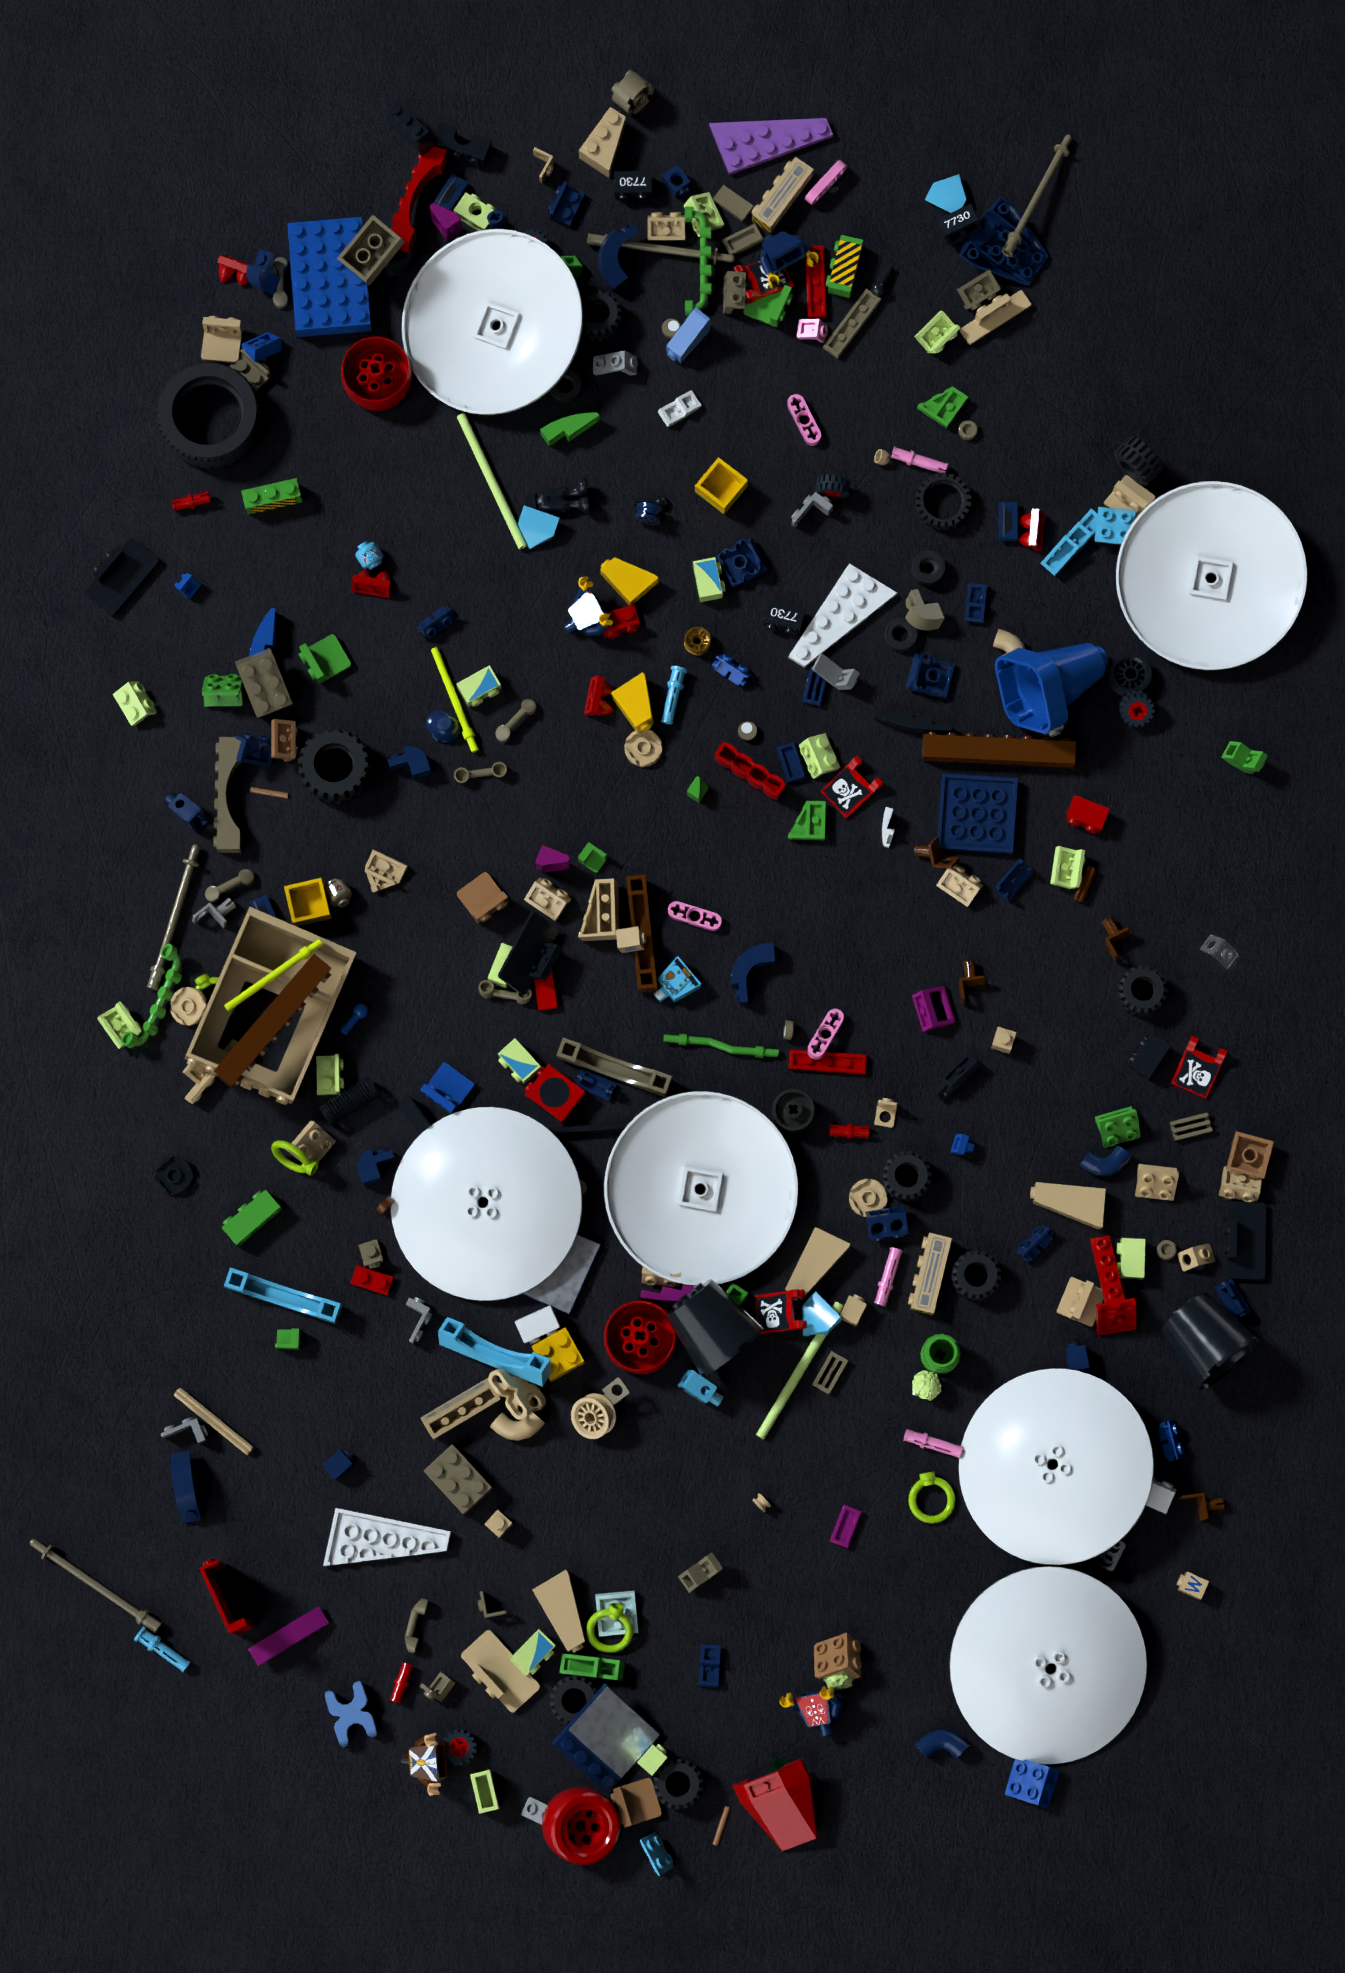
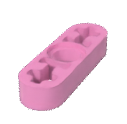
(826, 182)
(802, 405)
(679, 917)
(823, 1048)

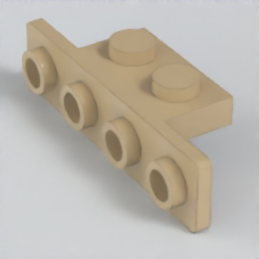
(994, 315)
(201, 1078)

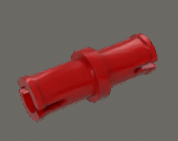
(191, 501)
(849, 1131)
(401, 1683)

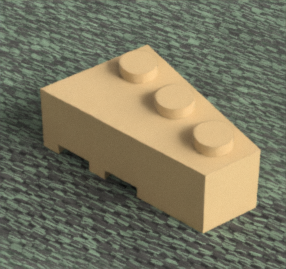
(603, 142)
(602, 912)

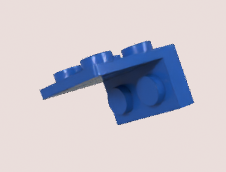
(447, 1088)
(1032, 1782)

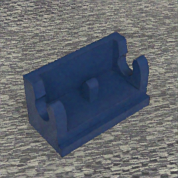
(1013, 880)

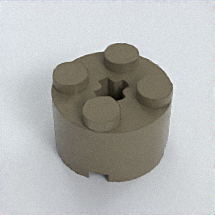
(632, 92)

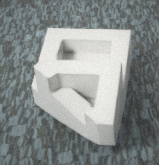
(887, 833)

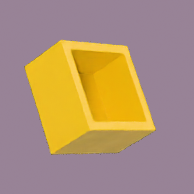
(721, 485)
(307, 902)
(561, 1351)

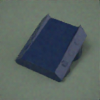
(742, 562)
(930, 675)

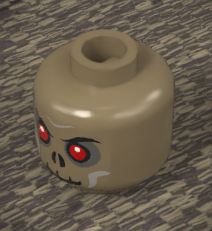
(338, 893)

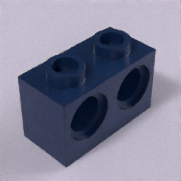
(886, 1218)

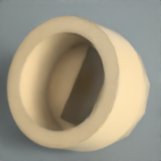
(882, 457)

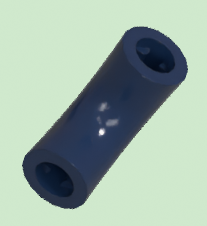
(1106, 1165)
(940, 1740)

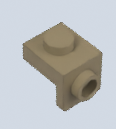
(439, 1688)

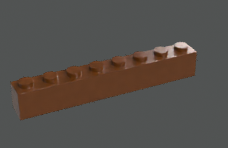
(999, 750)
(272, 1020)

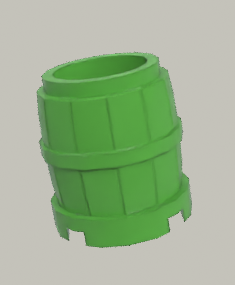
(945, 1344)

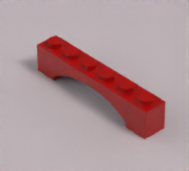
(429, 166)

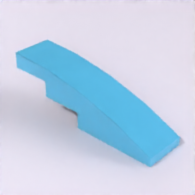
(1071, 543)

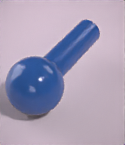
(360, 1011)

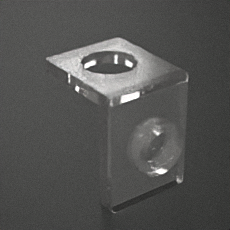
(1221, 950)

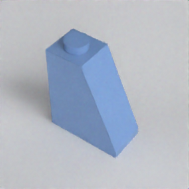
(688, 335)

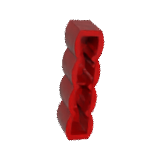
(754, 773)

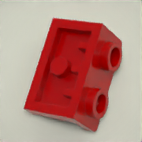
(623, 620)

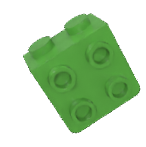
(770, 308)
(324, 658)

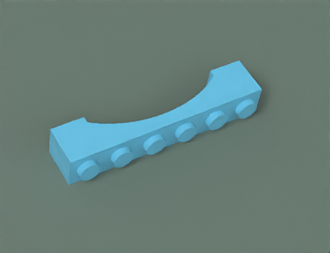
(283, 1296)
(458, 1338)

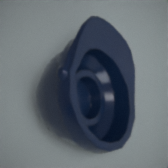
(443, 726)

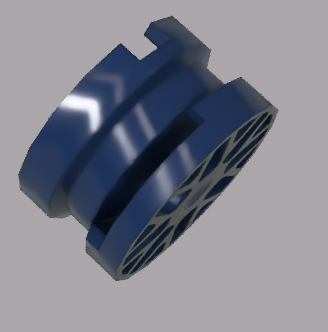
(648, 513)

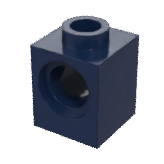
(676, 174)
(1076, 1357)
(338, 1464)

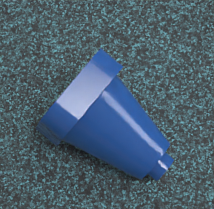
(1043, 684)

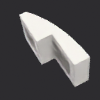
(679, 409)

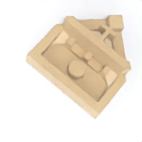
(383, 871)

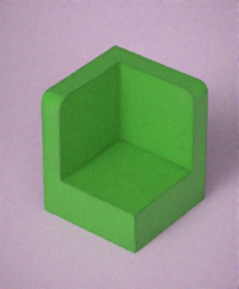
(592, 857)
(288, 1339)

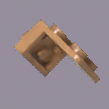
(482, 897)
(837, 1655)
(636, 1802)

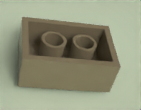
(371, 250)
(263, 682)
(458, 1479)

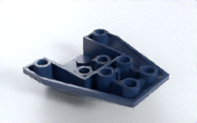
(985, 247)

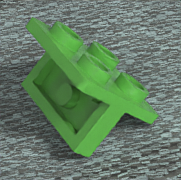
(222, 690)
(1118, 1126)

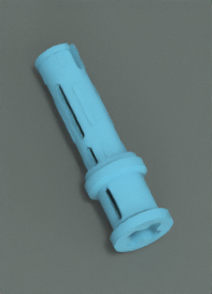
(674, 685)
(154, 1644)

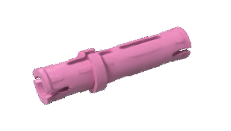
(919, 460)
(888, 1277)
(924, 1440)

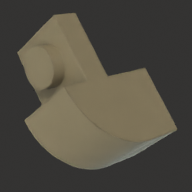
(923, 615)
(700, 1572)

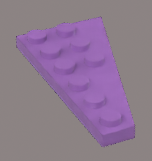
(756, 142)

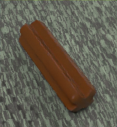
(1085, 884)

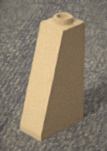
(1074, 1202)
(816, 1260)
(560, 1606)

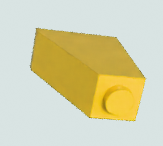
(628, 579)
(635, 703)

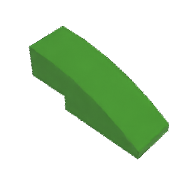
(568, 427)
(592, 1667)

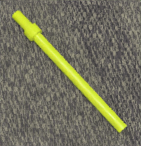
(467, 732)
(304, 953)

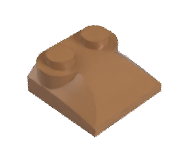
(1249, 1155)

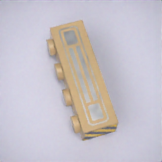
(782, 195)
(930, 1274)
(460, 1408)

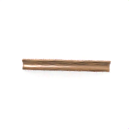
(269, 792)
(721, 1826)

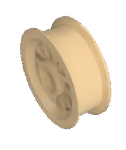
(585, 1422)

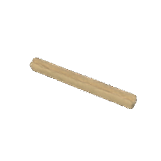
(213, 1421)

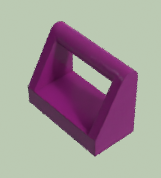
(446, 221)
(551, 860)
(926, 1010)

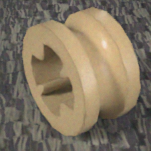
(761, 1502)

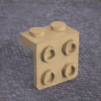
(221, 339)

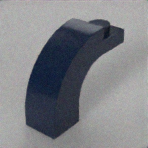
(608, 256)
(753, 957)
(184, 1486)

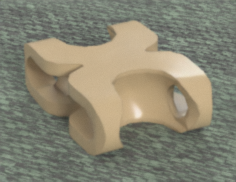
(517, 1392)

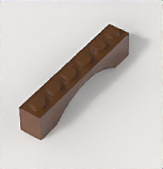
(640, 917)

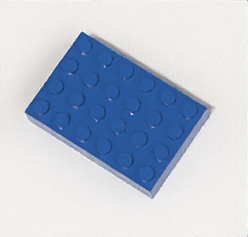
(325, 291)

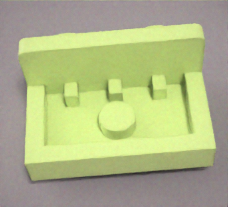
(937, 333)
(134, 702)
(818, 755)
(1067, 867)
(118, 1022)

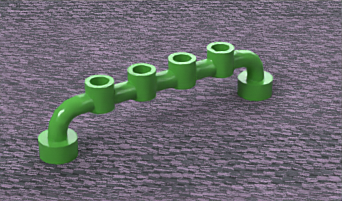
(705, 252)
(172, 976)

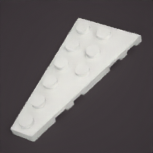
(845, 608)
(368, 1537)

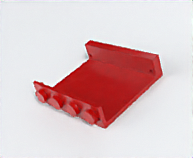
(234, 1628)

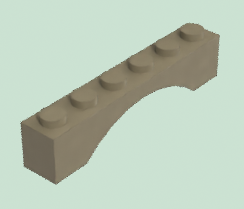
(228, 834)
(595, 1061)

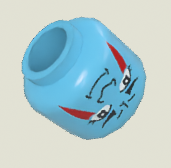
(369, 555)

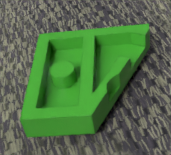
(944, 406)
(810, 822)

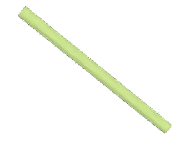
(491, 480)
(793, 1380)

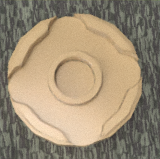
(643, 748)
(188, 1006)
(867, 1196)

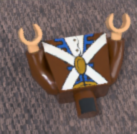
(427, 1762)

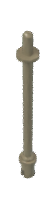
(1015, 238)
(596, 240)
(158, 968)
(141, 1616)

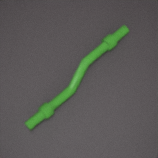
(758, 1051)

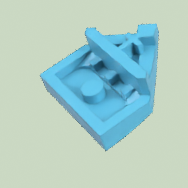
(947, 194)
(537, 526)
(819, 1316)

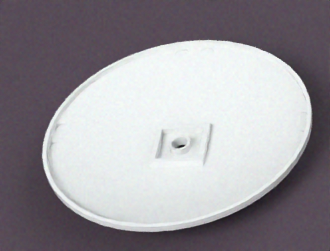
(459, 298)
(1218, 532)
(711, 1143)
(529, 1210)
(1099, 1476)
(1038, 1621)

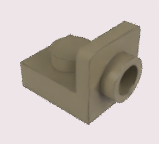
(371, 1254)

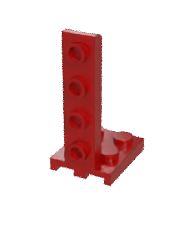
(1117, 1312)

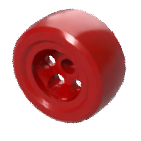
(371, 351)
(632, 1360)
(560, 1822)

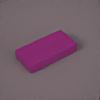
(845, 1526)

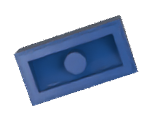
(262, 346)

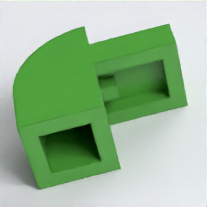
(1244, 758)

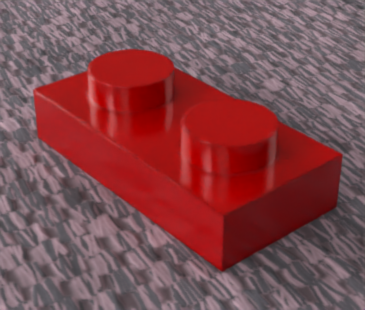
(371, 1280)

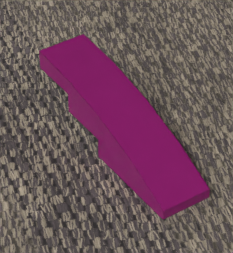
(667, 1294)
(288, 1636)

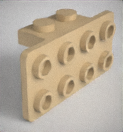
(492, 1666)

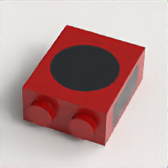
(554, 1093)

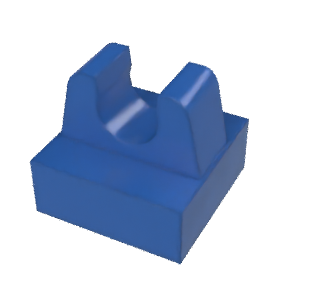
(188, 585)
(961, 1145)

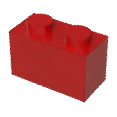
(1086, 814)

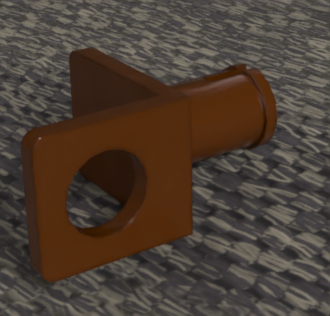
(933, 851)
(1114, 936)
(970, 979)
(1204, 1505)

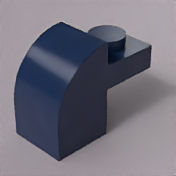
(259, 274)
(414, 759)
(368, 1164)

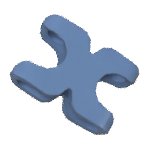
(351, 1714)

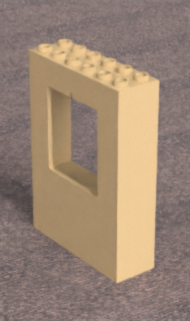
(257, 951)

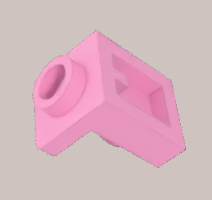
(812, 329)

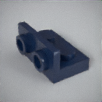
(566, 204)
(254, 749)

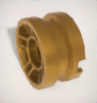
(702, 635)

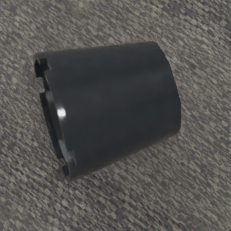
(711, 1326)
(1208, 1339)

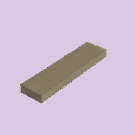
(852, 323)

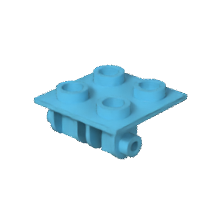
(1113, 525)
(657, 1854)

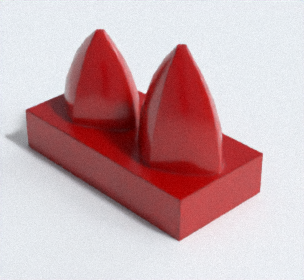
(228, 266)
(1034, 522)
(376, 586)
(594, 704)

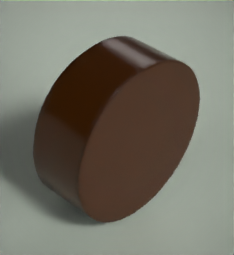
(385, 1205)

